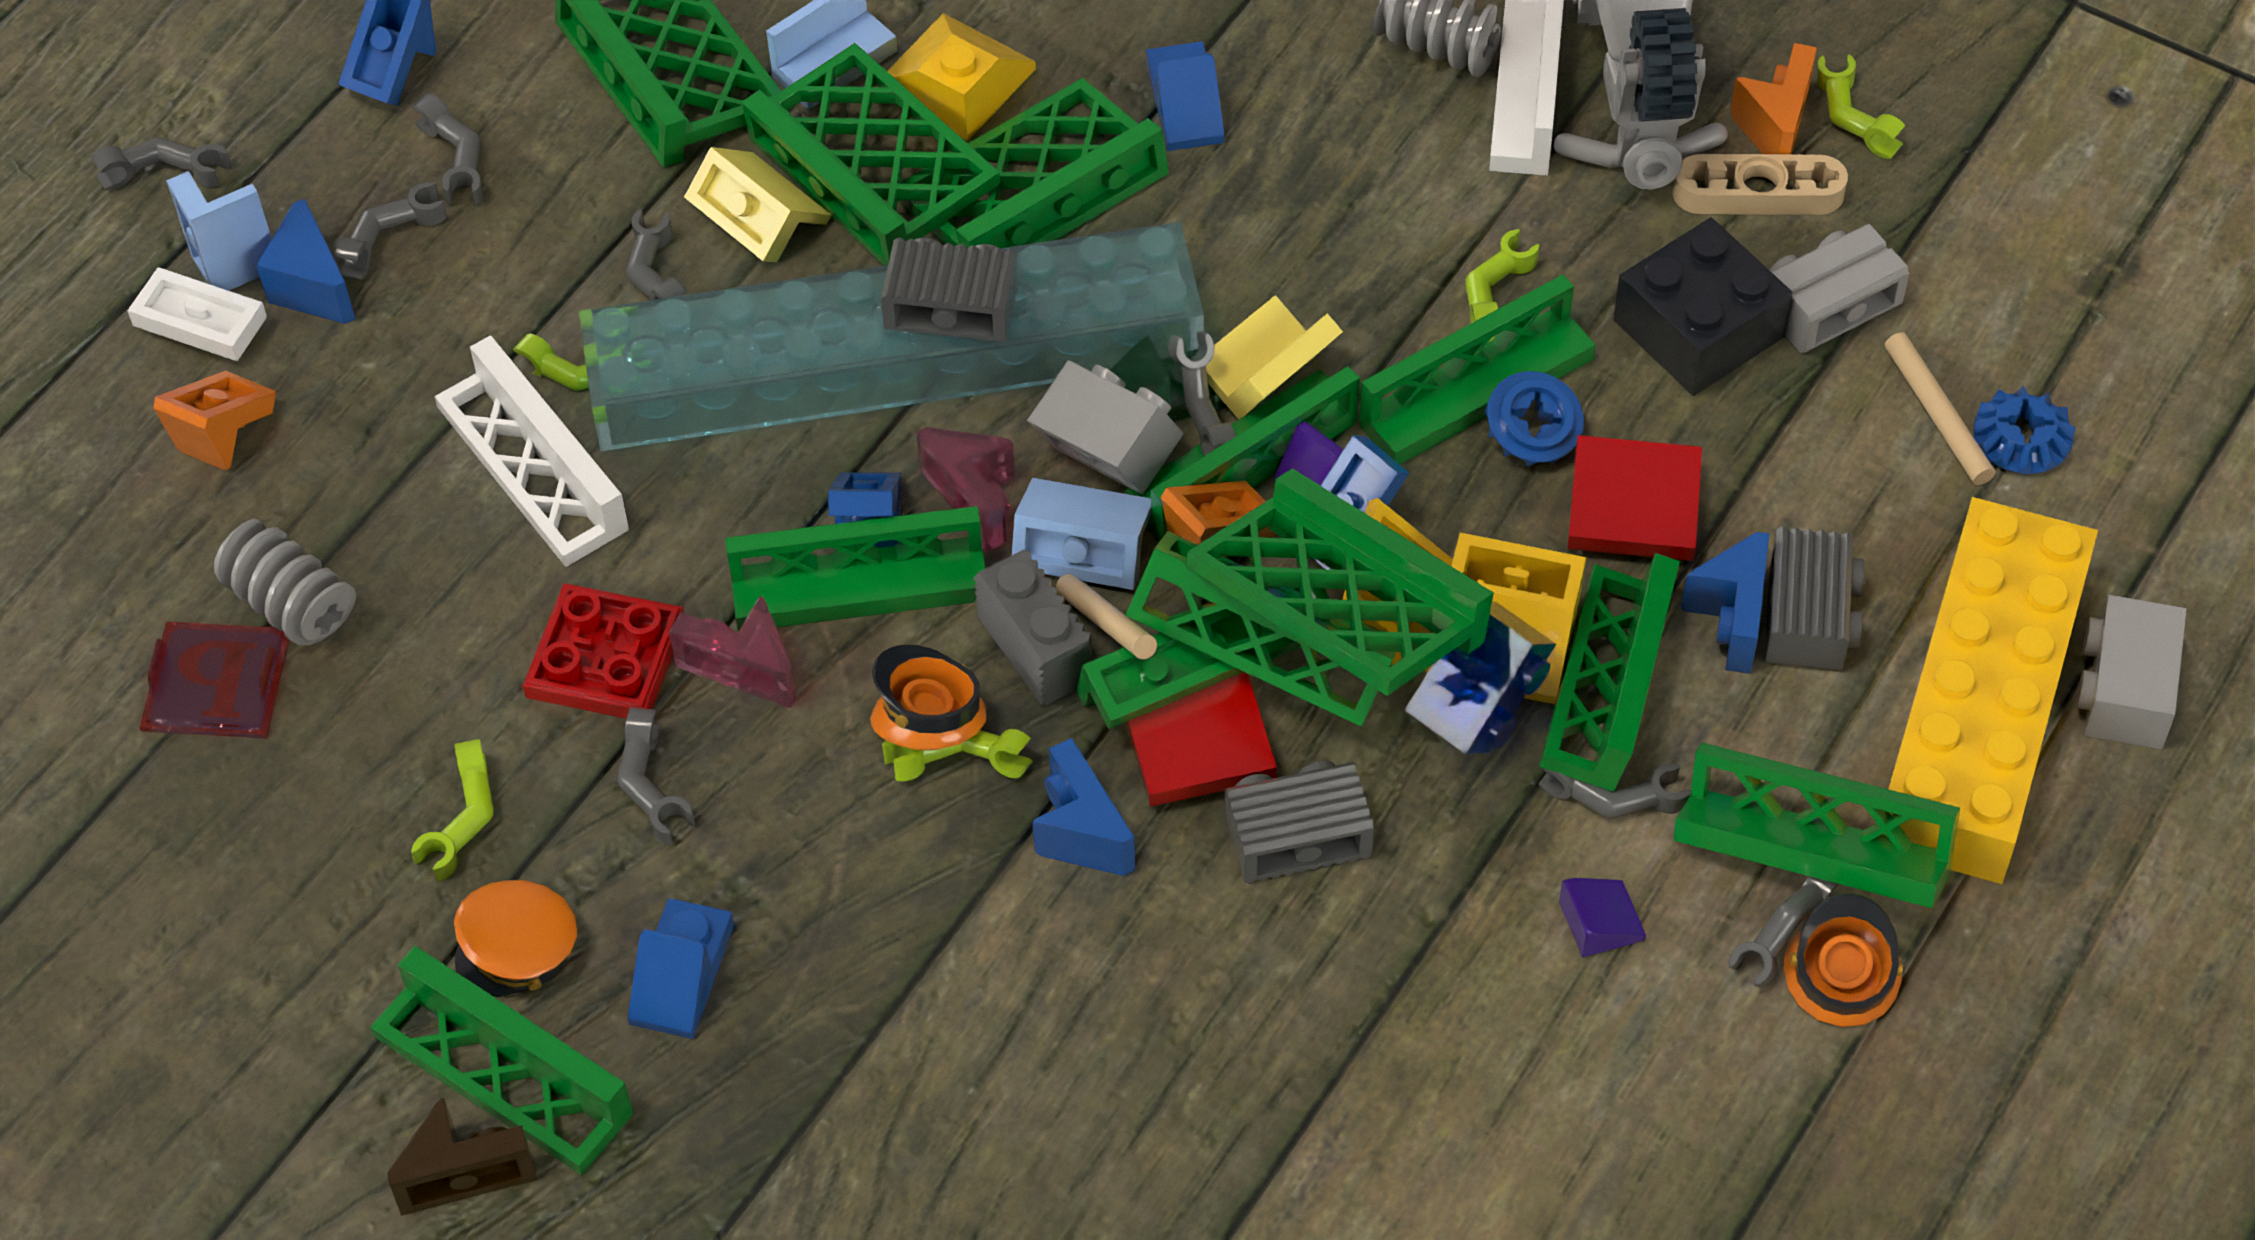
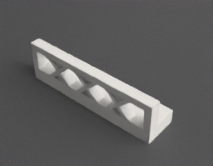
(1526, 86)
(550, 439)

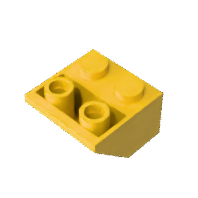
(1535, 586)

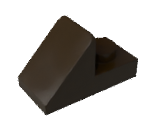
(441, 1170)

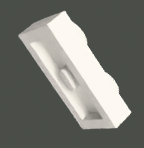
(197, 314)

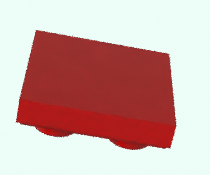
(1635, 497)
(602, 652)
(1202, 742)

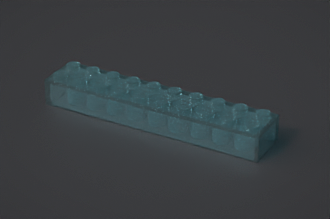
(823, 351)

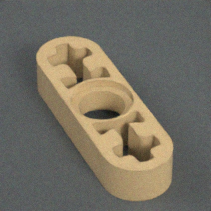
(1779, 168)

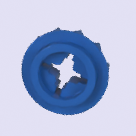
(1554, 404)
(2002, 440)

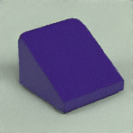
(1309, 454)
(1600, 914)

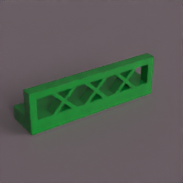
(1443, 402)
(1261, 439)
(1169, 563)
(858, 576)
(1632, 670)
(1134, 686)
(1814, 845)
(517, 1041)

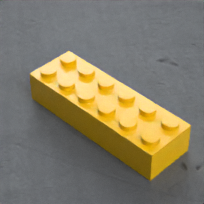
(1992, 679)

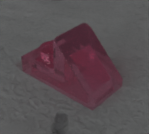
(968, 474)
(743, 659)

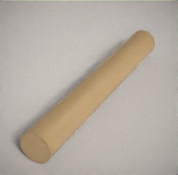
(1940, 409)
(1106, 616)

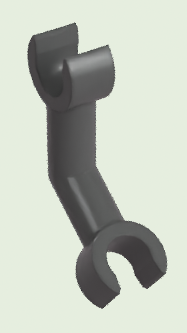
(439, 121)
(118, 166)
(420, 207)
(640, 264)
(1196, 393)
(640, 739)
(1622, 800)
(1781, 926)

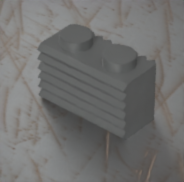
(949, 289)
(1811, 599)
(1033, 626)
(1298, 821)

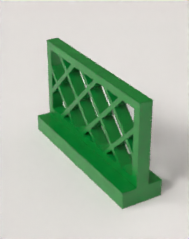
(629, 69)
(826, 172)
(1058, 199)
(1361, 557)

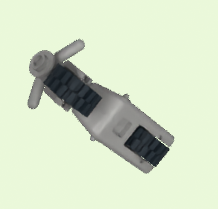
(1651, 89)

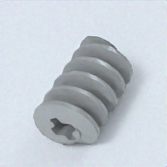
(1442, 30)
(283, 582)

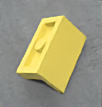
(752, 201)
(1264, 355)

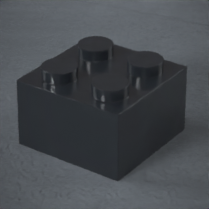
(1702, 306)

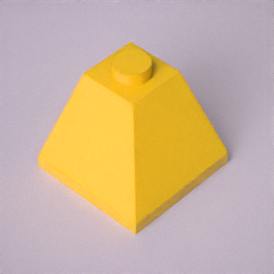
(961, 74)

